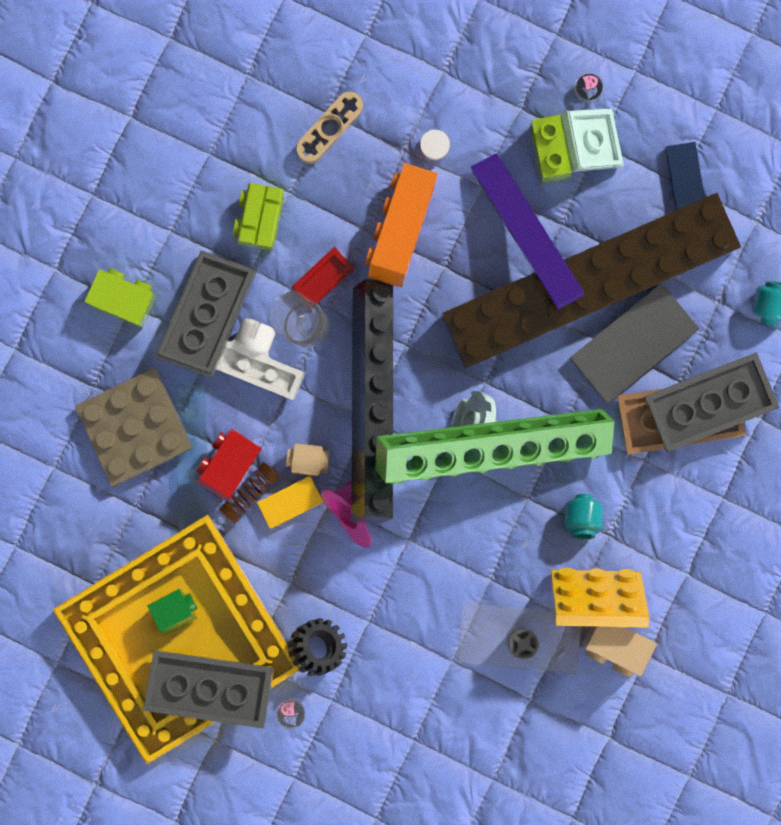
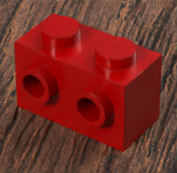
(227, 464)

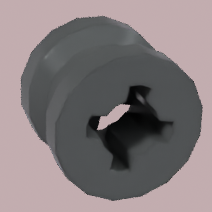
(526, 647)

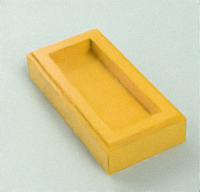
(290, 502)

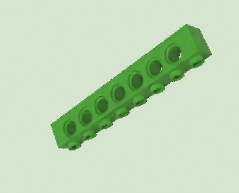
(544, 440)

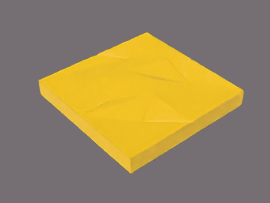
(118, 633)

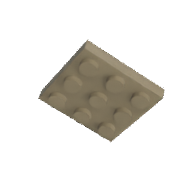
(134, 427)

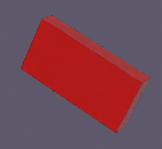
(324, 276)

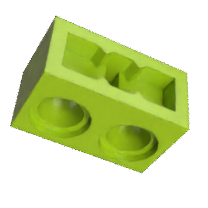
(550, 149)

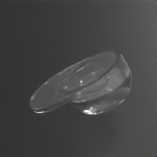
(299, 319)

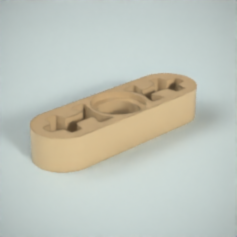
(350, 117)

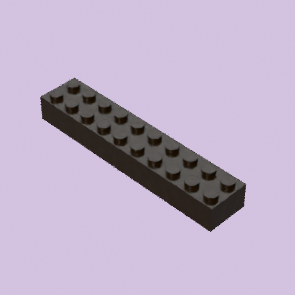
(604, 273)

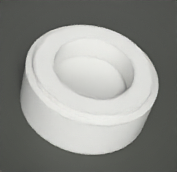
(435, 145)

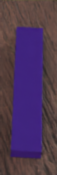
(527, 231)

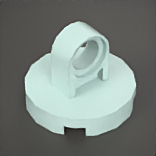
(476, 410)

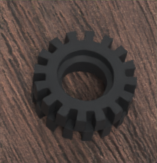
(331, 639)

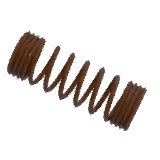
(227, 509)

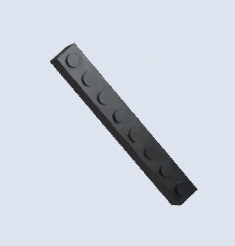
(371, 398)

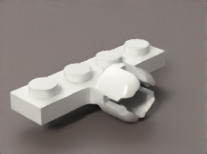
(249, 360)

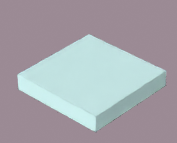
(592, 139)

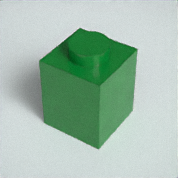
(173, 611)

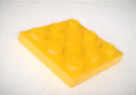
(599, 598)

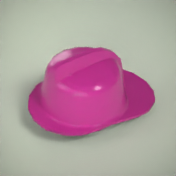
(340, 505)

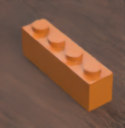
(402, 224)

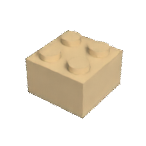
(621, 646)

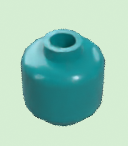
(768, 303)
(583, 517)

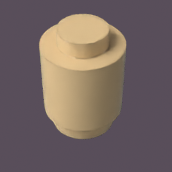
(308, 459)

